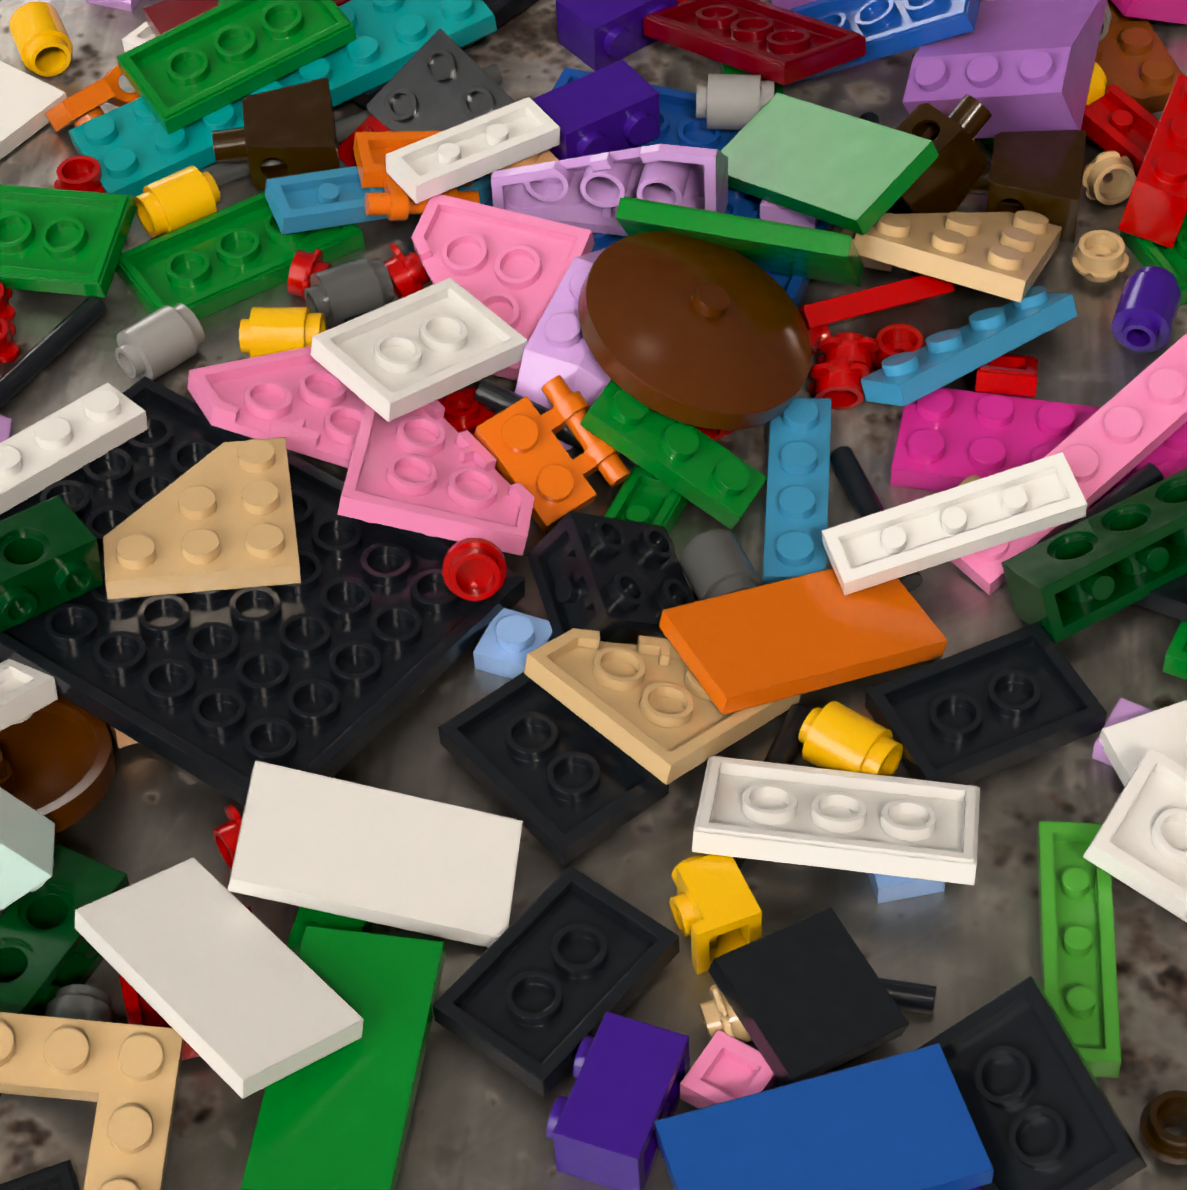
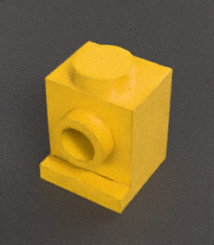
(714, 907)

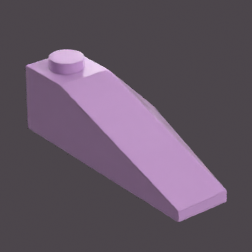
(589, 187)

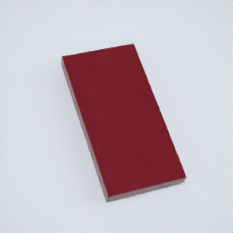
(755, 37)

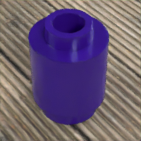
(1147, 309)

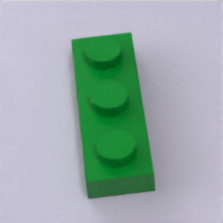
(675, 454)

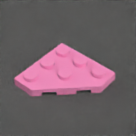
(498, 257)
(281, 398)
(432, 481)

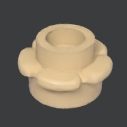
(1114, 188)
(1100, 256)
(719, 1015)

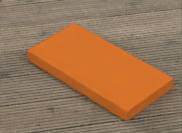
(798, 638)

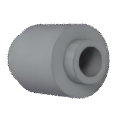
(732, 99)
(159, 342)

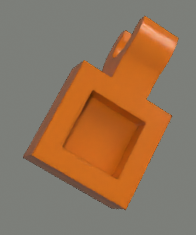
(87, 102)

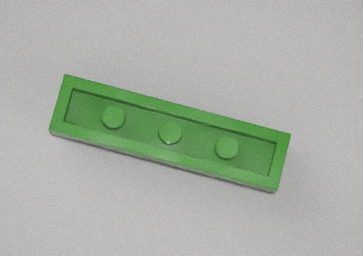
(1079, 942)

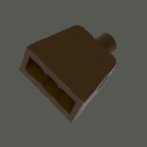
(283, 133)
(959, 158)
(1037, 175)

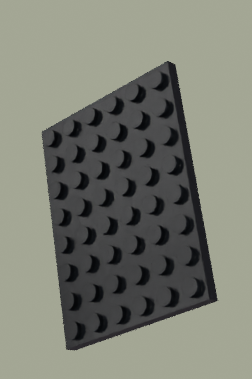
(259, 670)

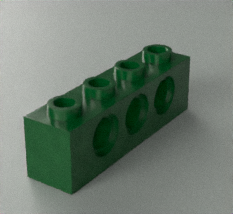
(44, 561)
(1103, 561)
(46, 956)

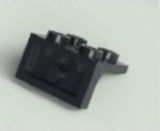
(437, 90)
(607, 575)

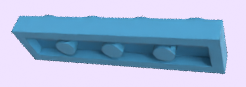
(330, 199)
(962, 350)
(797, 490)

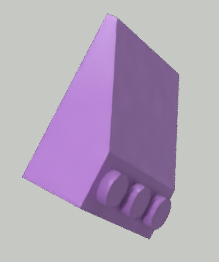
(1021, 62)

